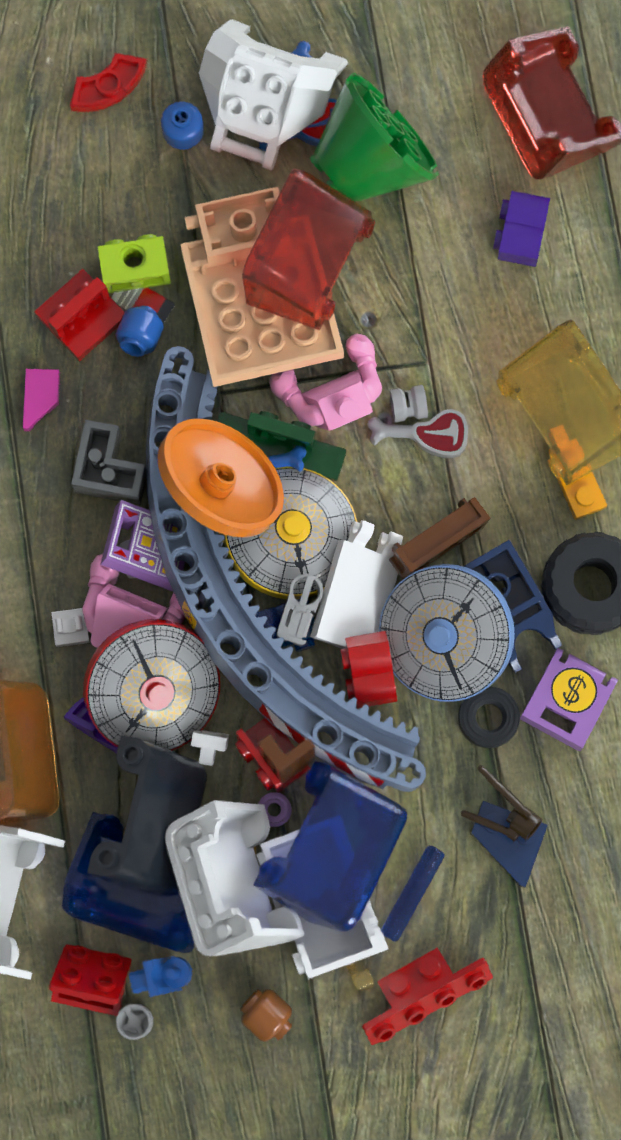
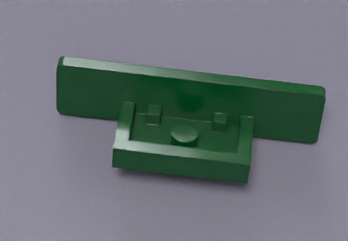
(281, 437)

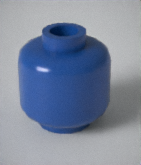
(182, 125)
(139, 331)

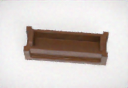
(439, 538)

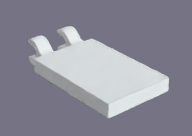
(356, 586)

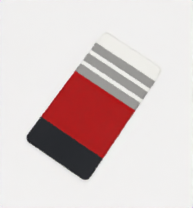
(144, 297)

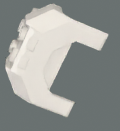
(262, 91)

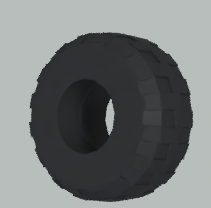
(561, 594)

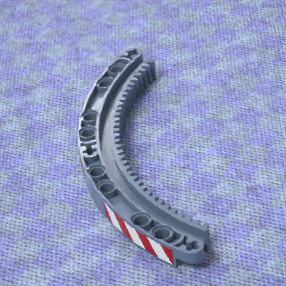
(288, 694)

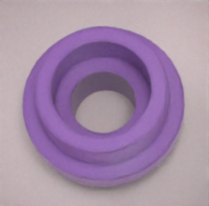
(283, 802)

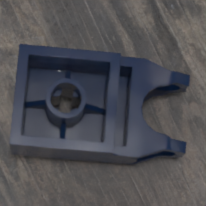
(520, 592)

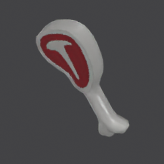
(441, 436)

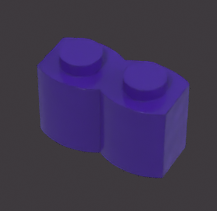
(523, 228)

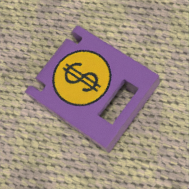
(572, 692)

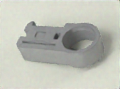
(297, 615)

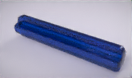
(412, 893)

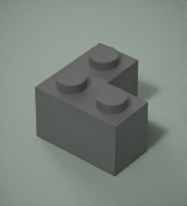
(99, 470)

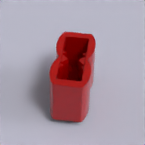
(370, 669)

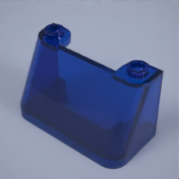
(335, 851)
(120, 909)

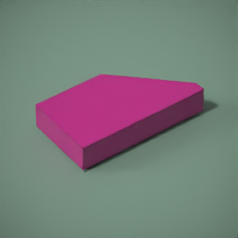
(40, 395)

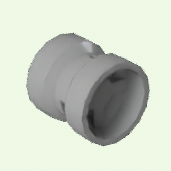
(416, 403)
(130, 1020)

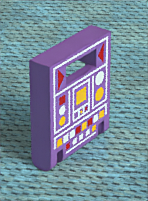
(142, 556)

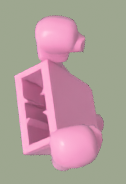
(337, 400)
(112, 608)

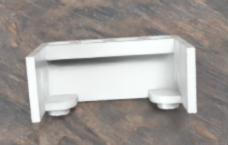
(17, 851)

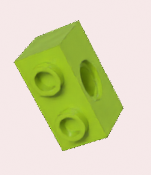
(150, 273)

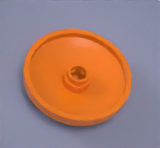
(220, 478)

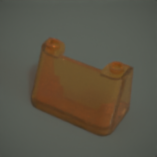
(27, 754)

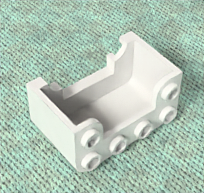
(323, 947)

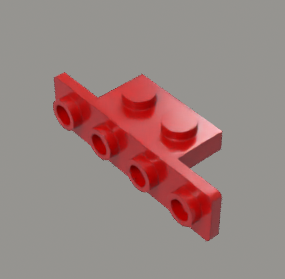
(422, 989)

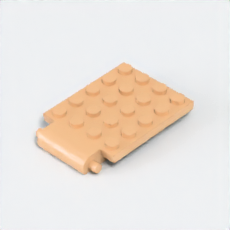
(236, 336)

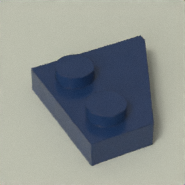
(513, 856)

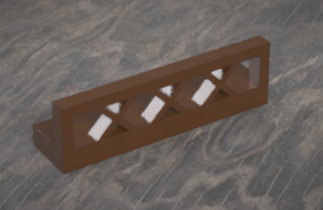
(290, 764)

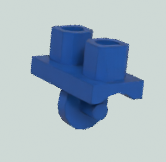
(161, 976)

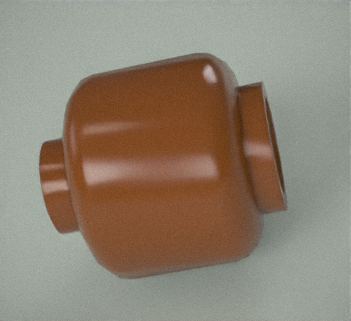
(266, 1015)

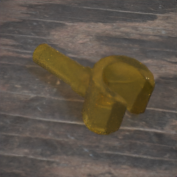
(361, 979)

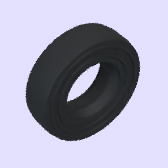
(495, 737)

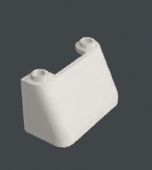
(216, 878)

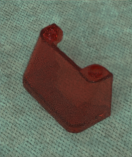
(545, 105)
(304, 250)

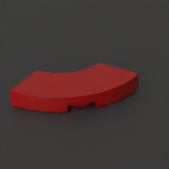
(108, 86)

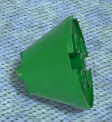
(369, 147)

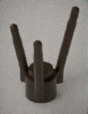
(521, 819)

